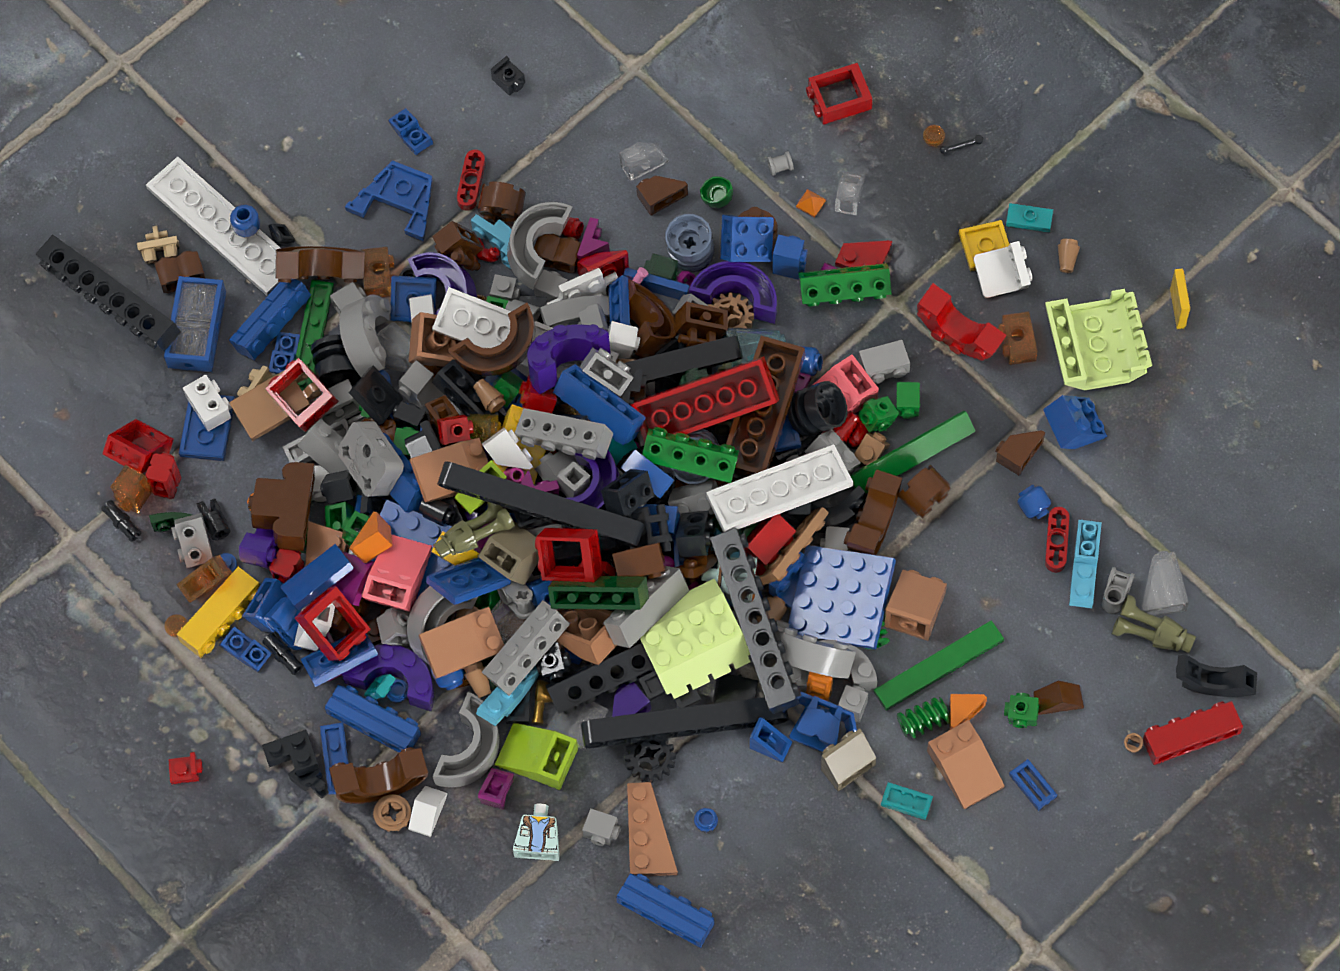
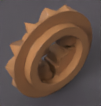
(382, 809)

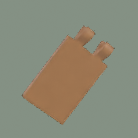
(260, 411)

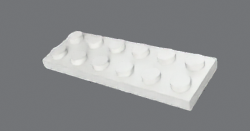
(779, 489)

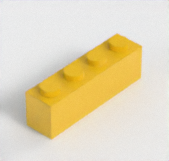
(218, 613)

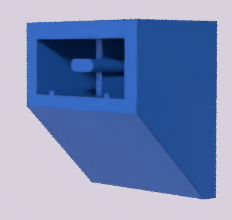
(1074, 421)

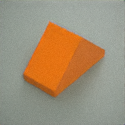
(372, 539)
(965, 707)

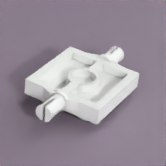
(585, 285)

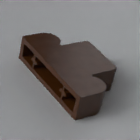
(284, 505)

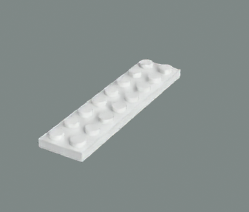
(209, 217)
(483, 323)

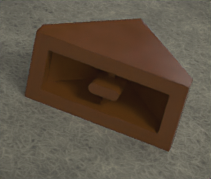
(1059, 697)

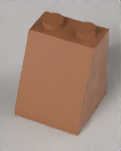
(915, 604)

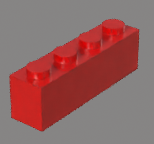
(1192, 732)

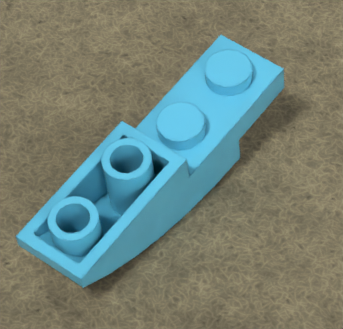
(496, 234)
(1085, 564)
(500, 704)

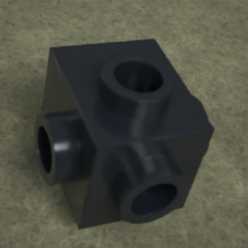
(554, 663)

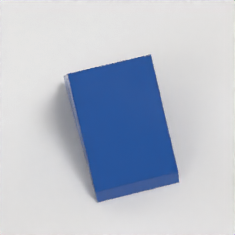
(769, 741)

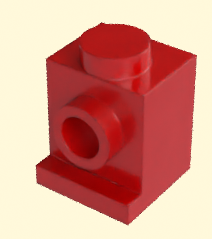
(447, 425)

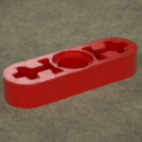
(473, 188)
(1062, 555)

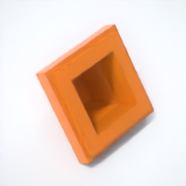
(811, 203)

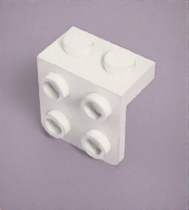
(1003, 270)

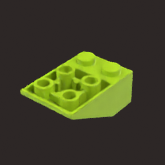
(538, 754)

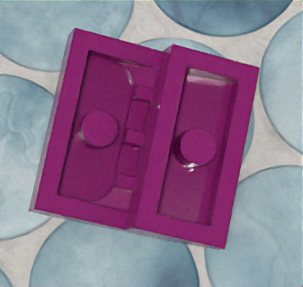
(353, 583)

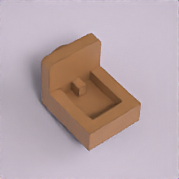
(871, 448)

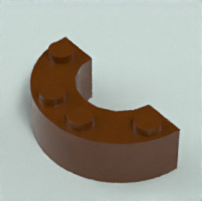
(319, 261)
(652, 317)
(504, 356)
(876, 515)
(371, 784)

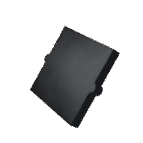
(735, 688)

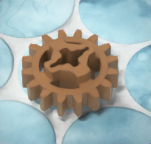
(735, 317)

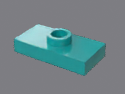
(1029, 217)
(380, 686)
(906, 801)

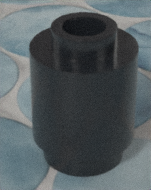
(437, 511)

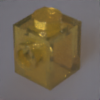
(484, 426)

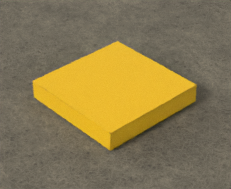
(982, 239)
(1180, 298)

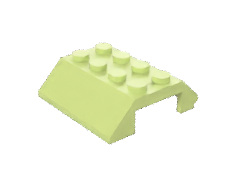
(1099, 341)
(695, 640)

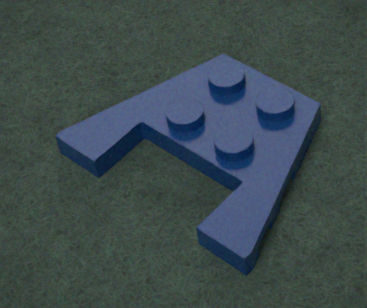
(402, 189)

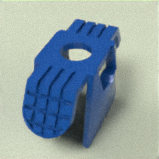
(820, 726)

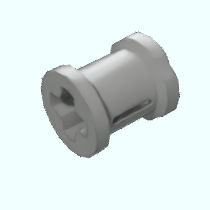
(780, 163)

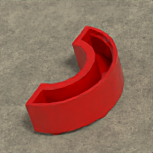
(954, 328)

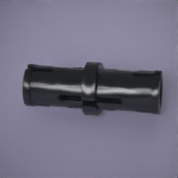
(121, 520)
(282, 653)

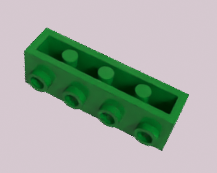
(844, 284)
(690, 455)

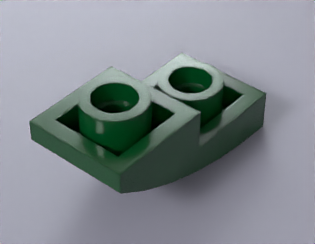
(164, 521)

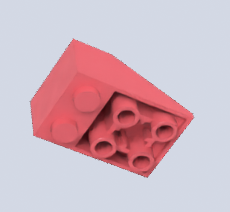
(853, 382)
(398, 574)

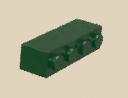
(604, 593)

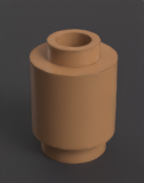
(777, 610)

